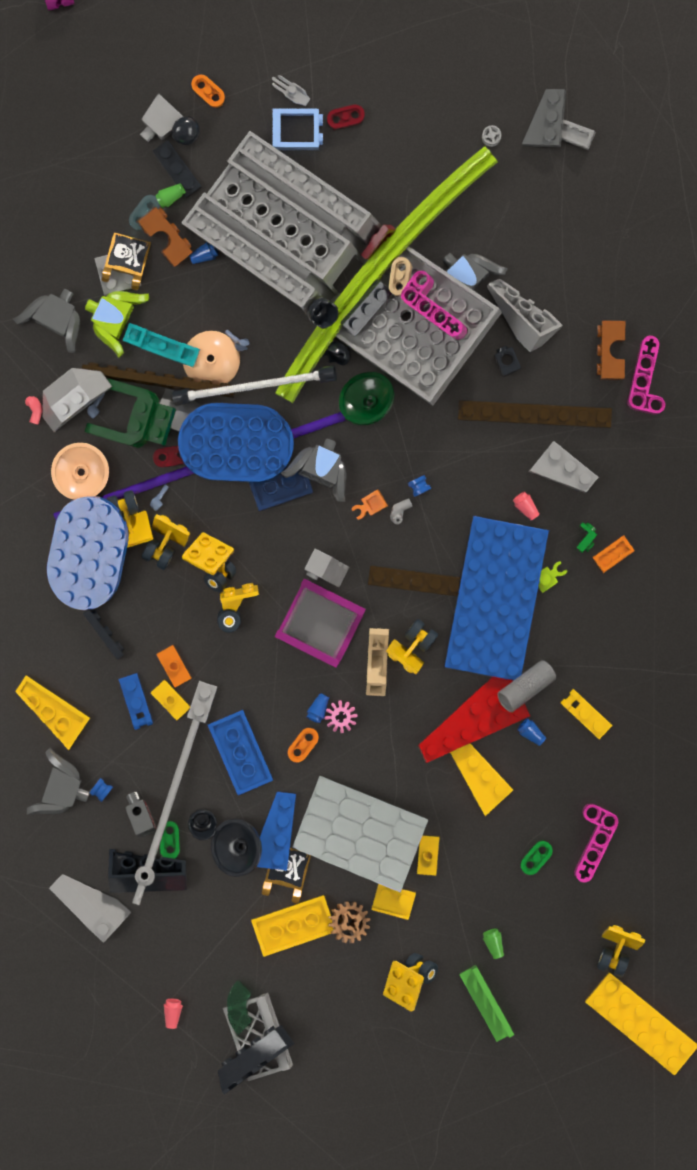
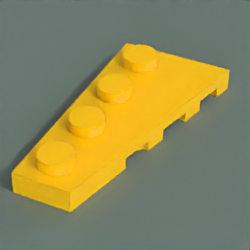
(481, 778)

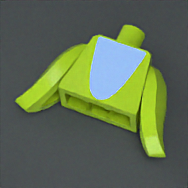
(112, 316)

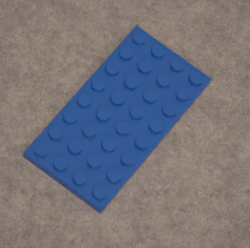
(496, 598)

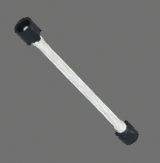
(324, 374)

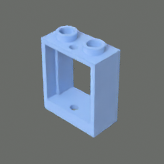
(318, 137)

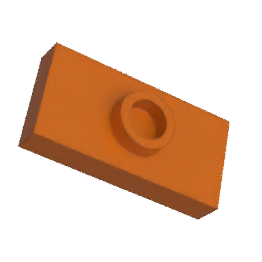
(613, 554)
(174, 666)

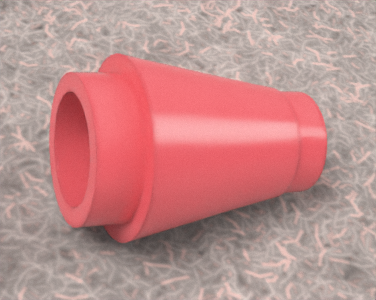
(526, 505)
(172, 1012)

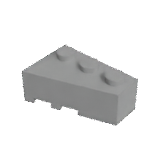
(563, 468)
(326, 568)

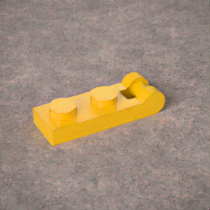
(586, 714)

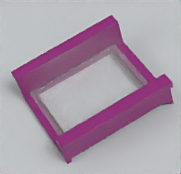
(320, 623)

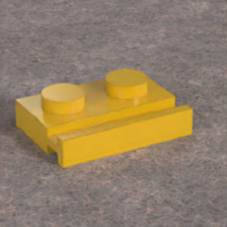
(393, 902)

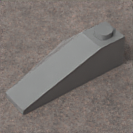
(95, 909)

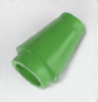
(169, 195)
(494, 943)

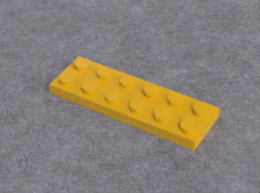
(641, 1023)

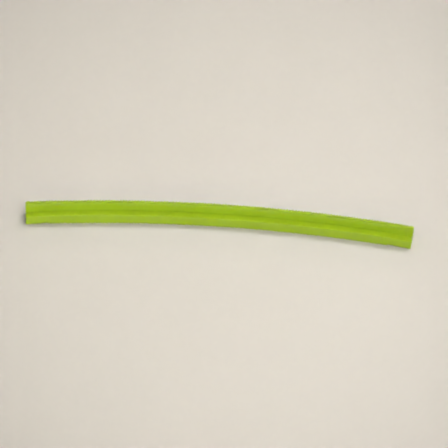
(382, 260)

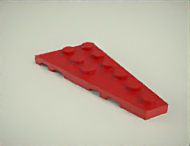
(473, 720)

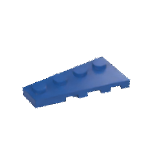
(277, 832)

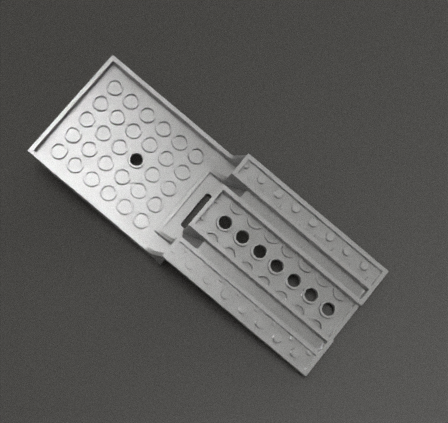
(408, 351)

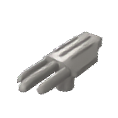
(293, 91)

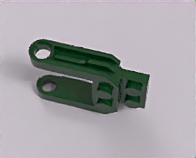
(147, 421)

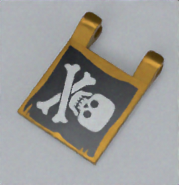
(126, 256)
(292, 878)

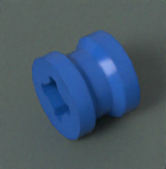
(419, 486)
(101, 790)

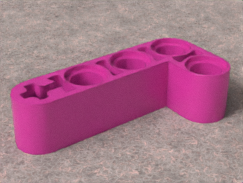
(435, 310)
(639, 371)
(592, 845)

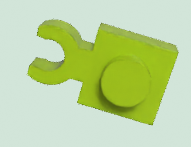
(547, 577)

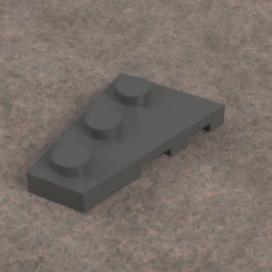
(548, 120)

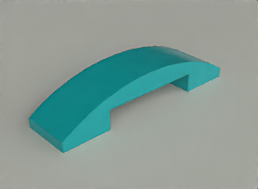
(161, 345)

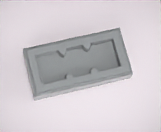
(577, 134)

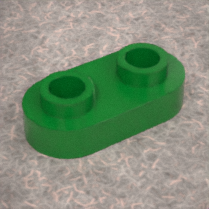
(170, 840)
(536, 857)

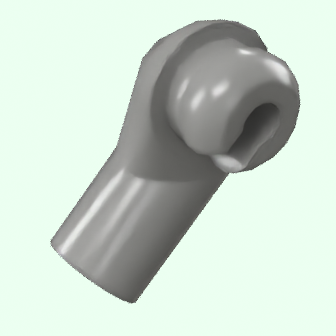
(398, 509)

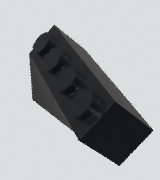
(169, 873)
(253, 1058)

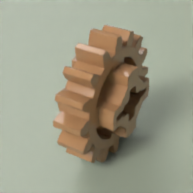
(344, 916)

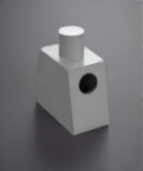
(159, 119)

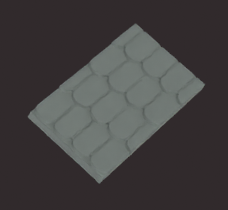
(360, 833)

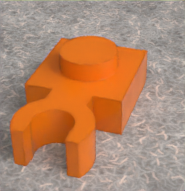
(371, 503)

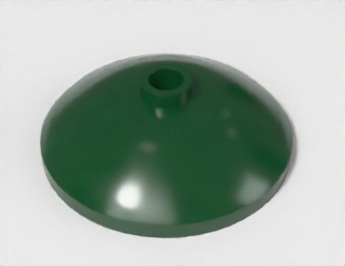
(362, 391)

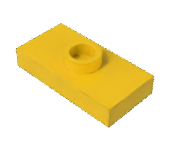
(170, 700)
(428, 855)

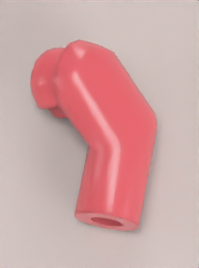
(36, 408)

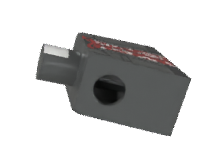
(143, 823)

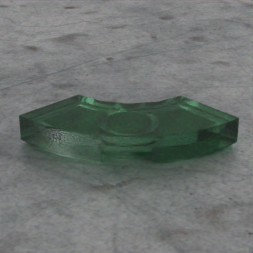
(237, 1007)

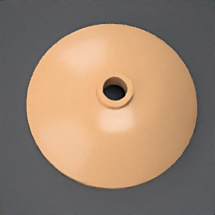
(225, 355)
(66, 468)

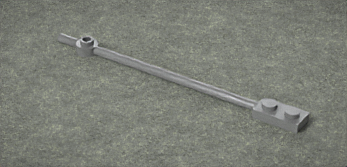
(198, 713)

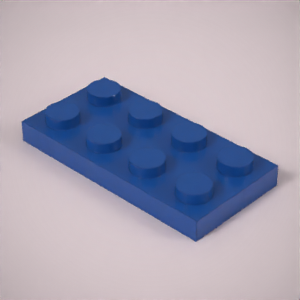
(240, 752)

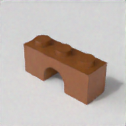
(177, 247)
(610, 367)

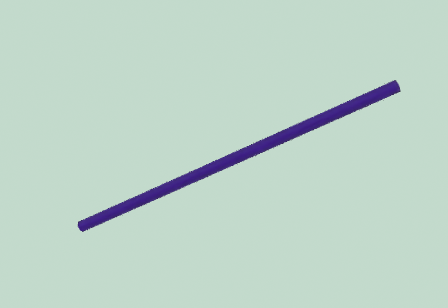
(185, 471)

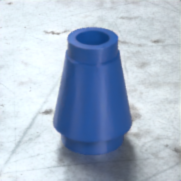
(204, 253)
(318, 709)
(531, 732)

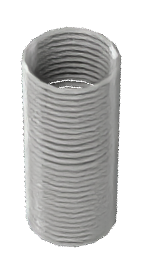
(531, 683)

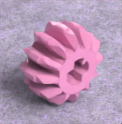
(336, 712)

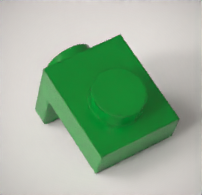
(586, 543)

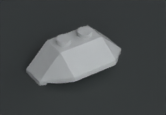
(71, 395)

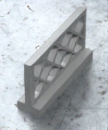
(269, 1019)

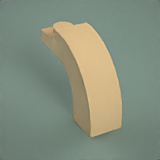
(377, 662)

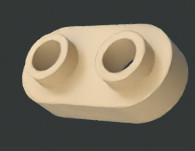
(399, 277)

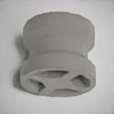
(493, 133)

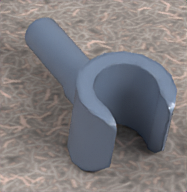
(240, 345)
(92, 410)
(156, 503)

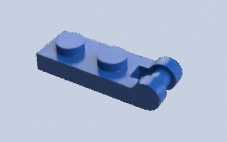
(135, 700)

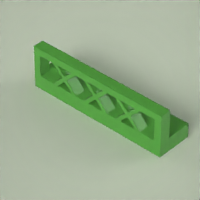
(486, 1003)

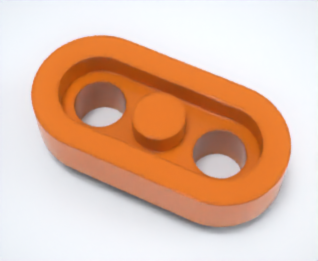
(208, 91)
(302, 744)

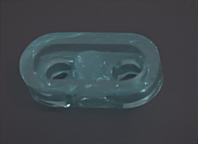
(141, 210)

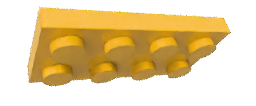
(293, 925)

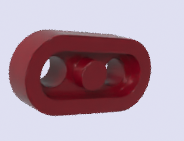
(346, 119)
(171, 457)

